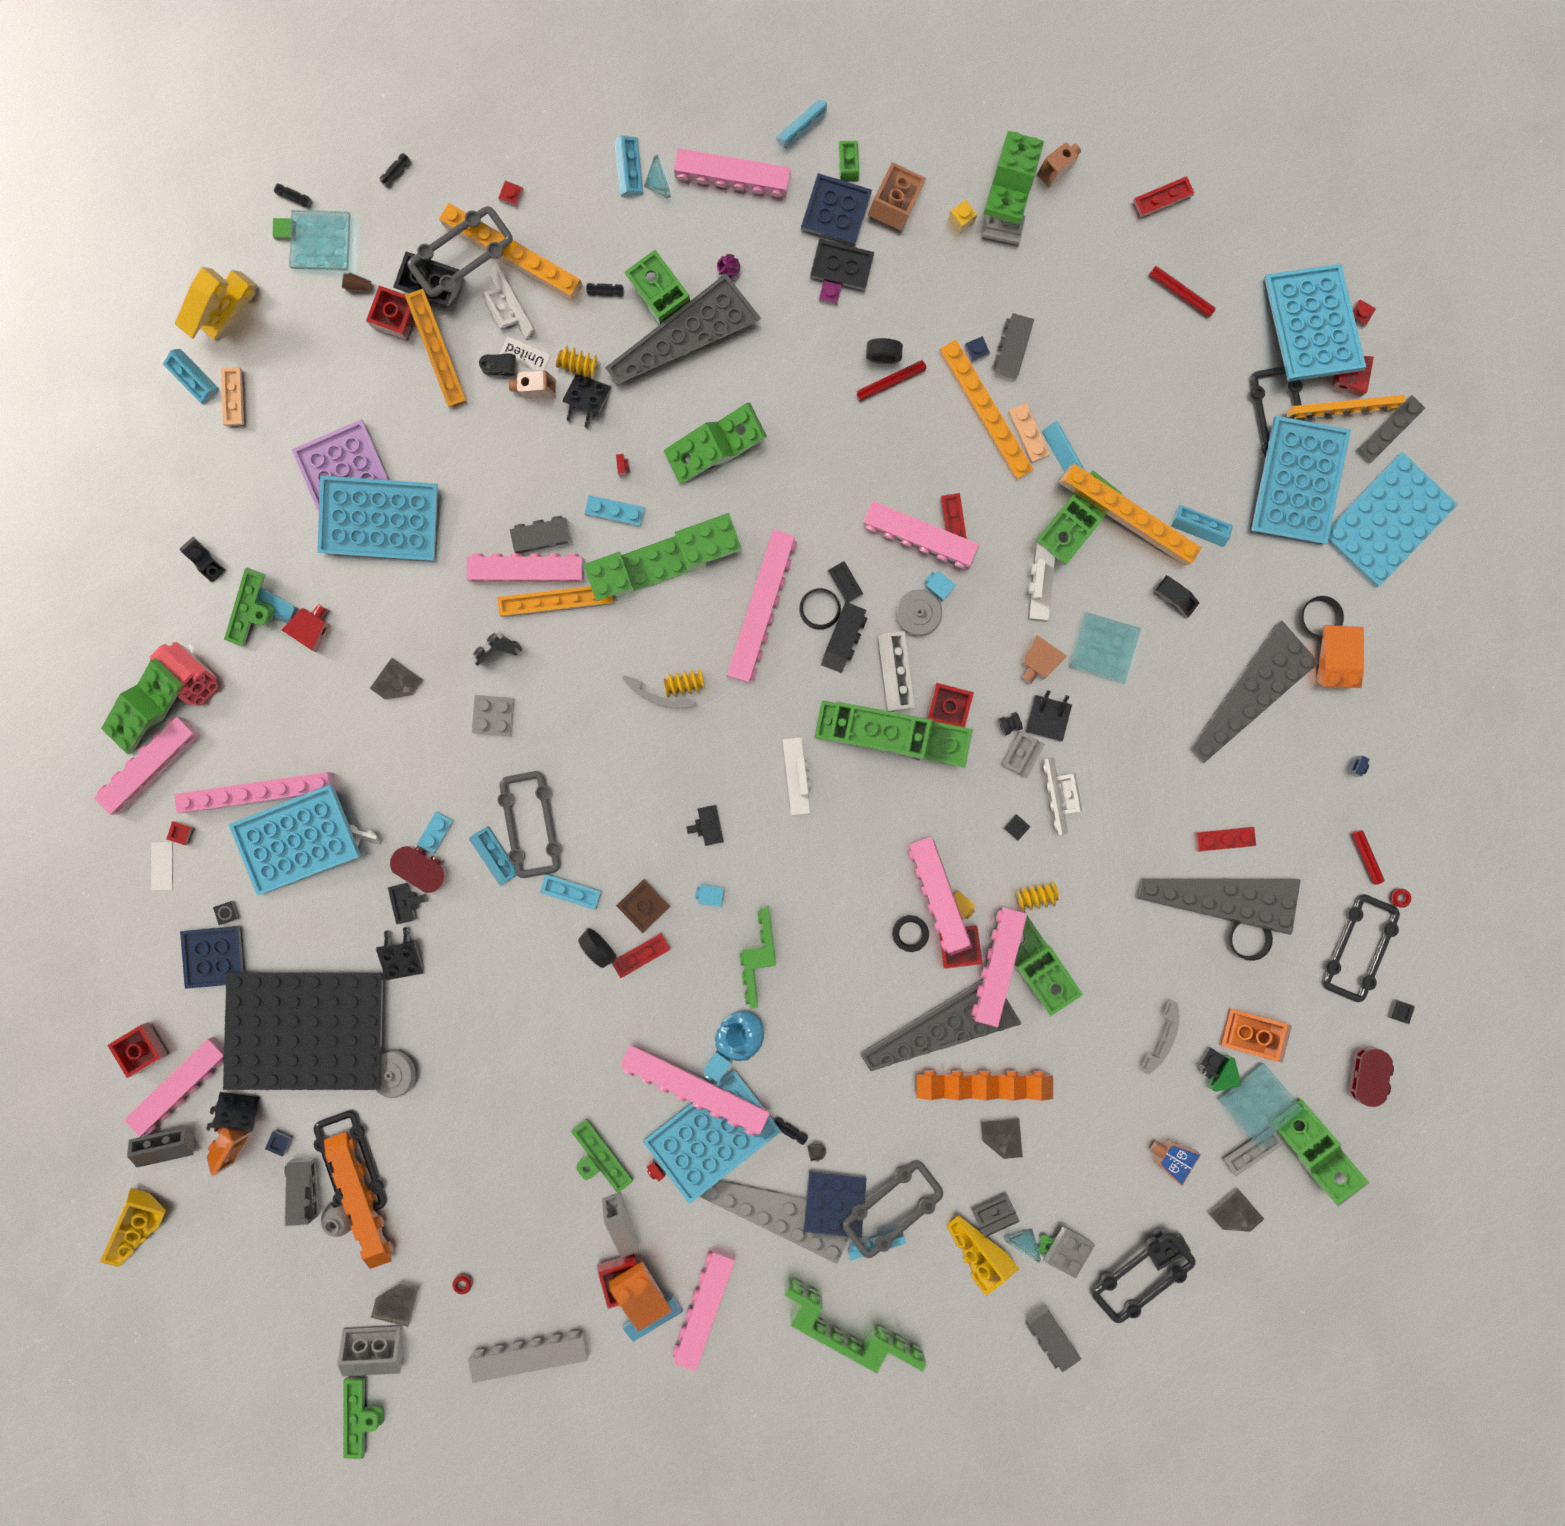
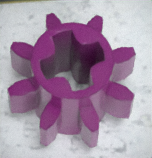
(728, 265)

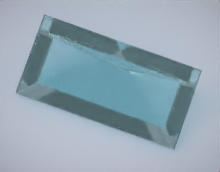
(656, 179)
(1024, 1242)

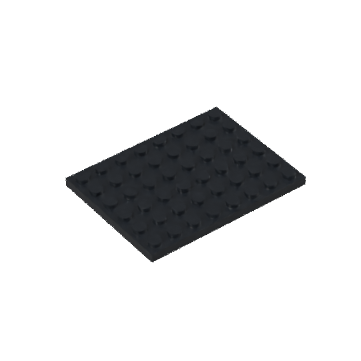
(303, 1031)

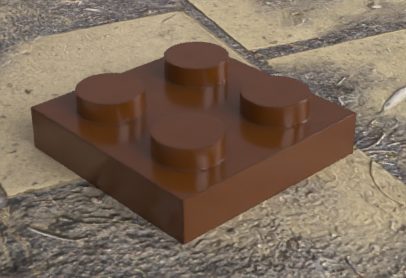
(643, 906)

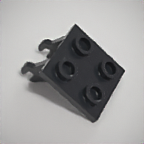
(586, 394)
(495, 642)
(1049, 717)
(399, 959)
(234, 1112)

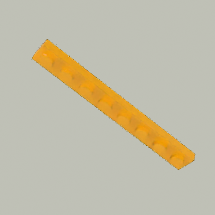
(986, 409)

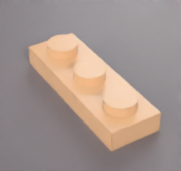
(232, 396)
(1028, 432)

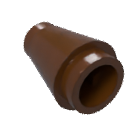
(355, 283)

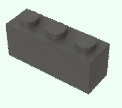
(1013, 345)
(541, 535)
(160, 1147)
(1053, 1339)

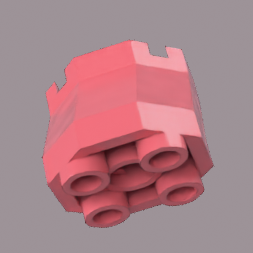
(196, 678)

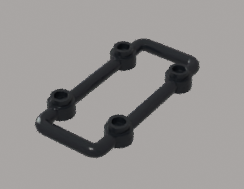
(1257, 393)
(1367, 981)
(358, 1132)
(1155, 1247)

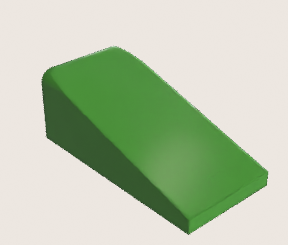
(849, 161)

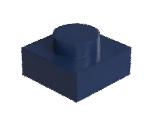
(977, 349)
(1360, 766)
(278, 1143)

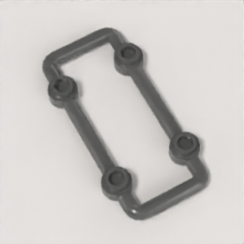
(426, 252)
(553, 848)
(860, 1212)

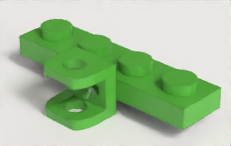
(248, 608)
(599, 1158)
(357, 1418)

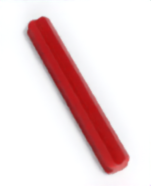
(1182, 291)
(891, 380)

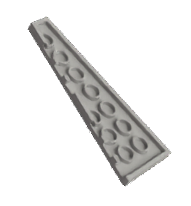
(777, 1213)

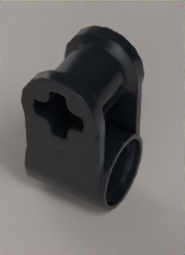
(501, 365)

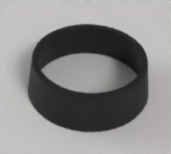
(1333, 603)
(817, 626)
(596, 948)
(1265, 950)

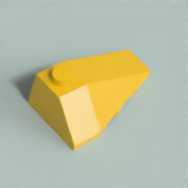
(136, 1221)
(987, 1261)

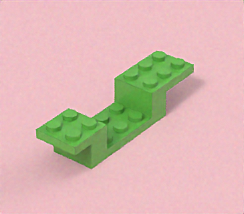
(664, 559)
(893, 733)
(869, 1354)

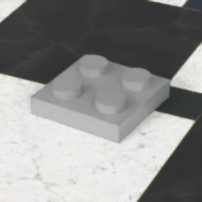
(492, 715)
(1069, 1252)

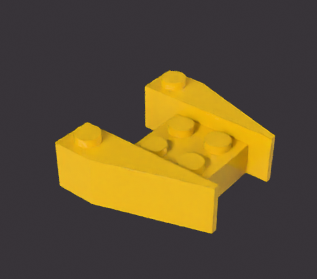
(214, 301)

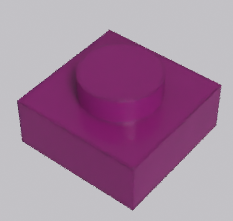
(830, 292)

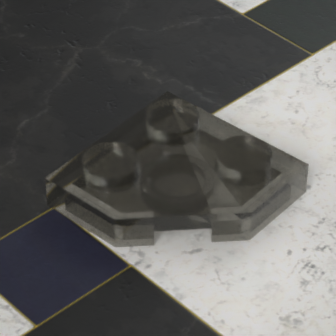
(396, 681)
(1003, 1136)
(1236, 1213)
(396, 1304)

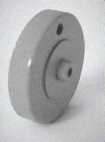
(919, 612)
(396, 1074)

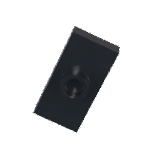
(845, 582)

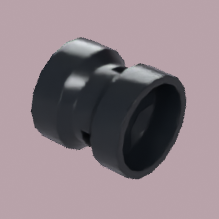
(1010, 723)

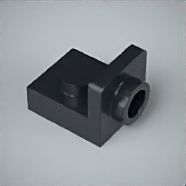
(1211, 1063)

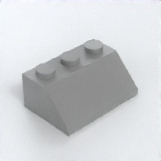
(371, 1351)

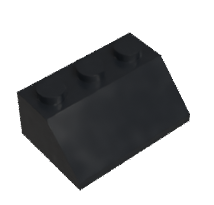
(432, 273)

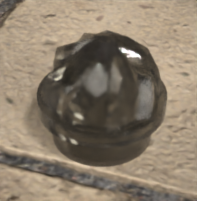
(816, 1152)

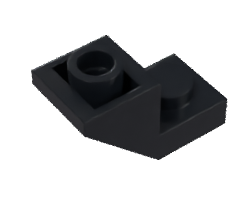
(202, 558)
(1176, 594)

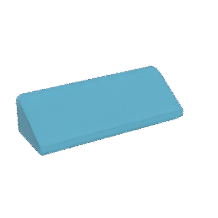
(802, 123)
(628, 165)
(190, 375)
(1061, 446)
(1202, 525)
(283, 610)
(493, 855)
(633, 1333)

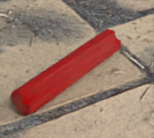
(1368, 857)

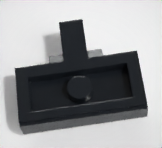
(708, 825)
(404, 902)
(1169, 1253)

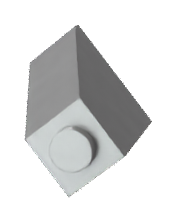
(619, 1225)

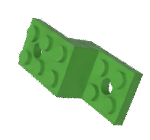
(1014, 177)
(665, 293)
(715, 443)
(1076, 520)
(142, 706)
(758, 957)
(1042, 969)
(1322, 1156)

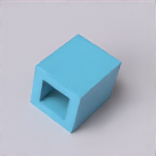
(939, 585)
(710, 895)
(716, 1067)

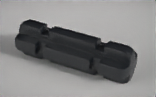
(394, 169)
(292, 195)
(604, 289)
(791, 1131)

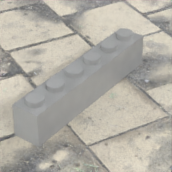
(528, 1357)

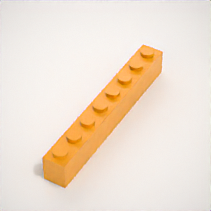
(516, 255)
(1130, 515)

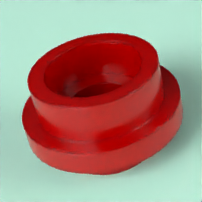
(1406, 898)
(462, 1290)

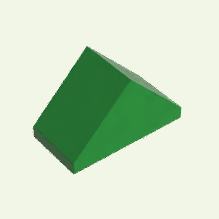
(1228, 1076)

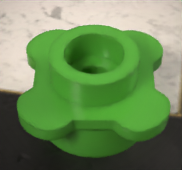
(1043, 1244)

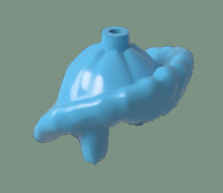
(740, 1036)

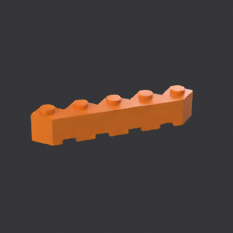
(985, 1085)
(358, 1200)

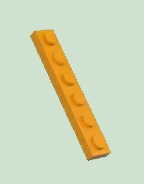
(435, 347)
(1337, 408)
(549, 601)

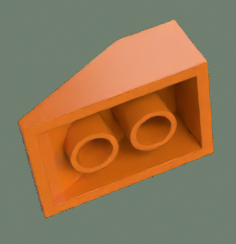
(1341, 657)
(1256, 1035)
(225, 1149)
(639, 1296)

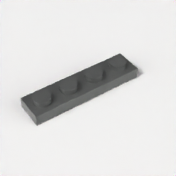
(1390, 429)

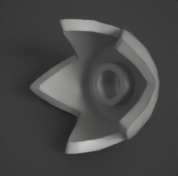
(337, 1216)

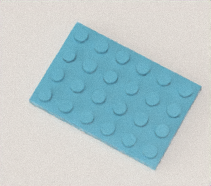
(1314, 322)
(1300, 480)
(377, 518)
(1390, 519)
(294, 839)
(702, 1149)

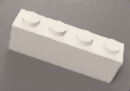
(896, 671)

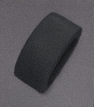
(884, 350)
(915, 947)

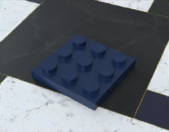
(836, 209)
(209, 955)
(831, 1201)

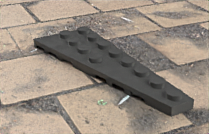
(704, 319)
(1269, 675)
(1252, 902)
(937, 1030)

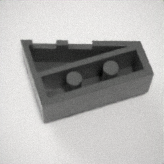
(301, 1192)

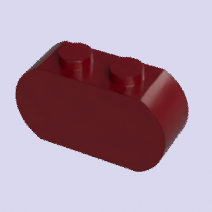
(419, 868)
(1371, 1076)

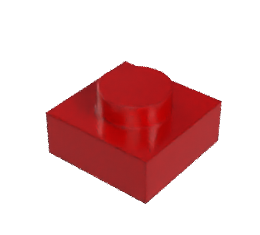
(510, 193)
(1363, 312)
(622, 465)
(179, 833)
(655, 1171)

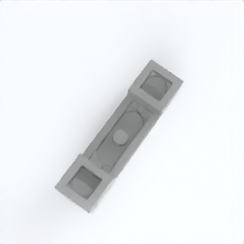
(680, 703)
(1154, 1061)

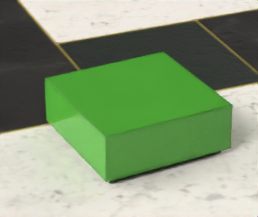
(281, 228)

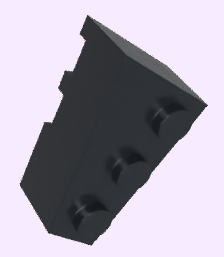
(844, 636)

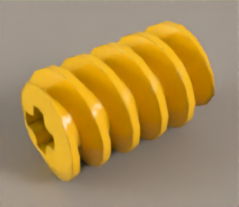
(577, 362)
(684, 682)
(1037, 896)

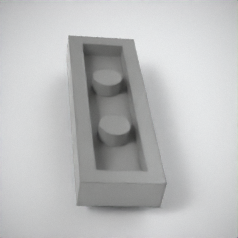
(1251, 1154)

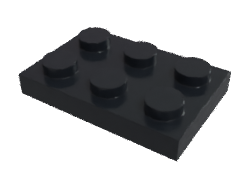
(842, 264)

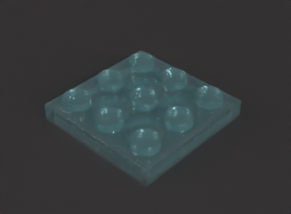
(319, 240)
(1105, 647)
(1261, 1104)

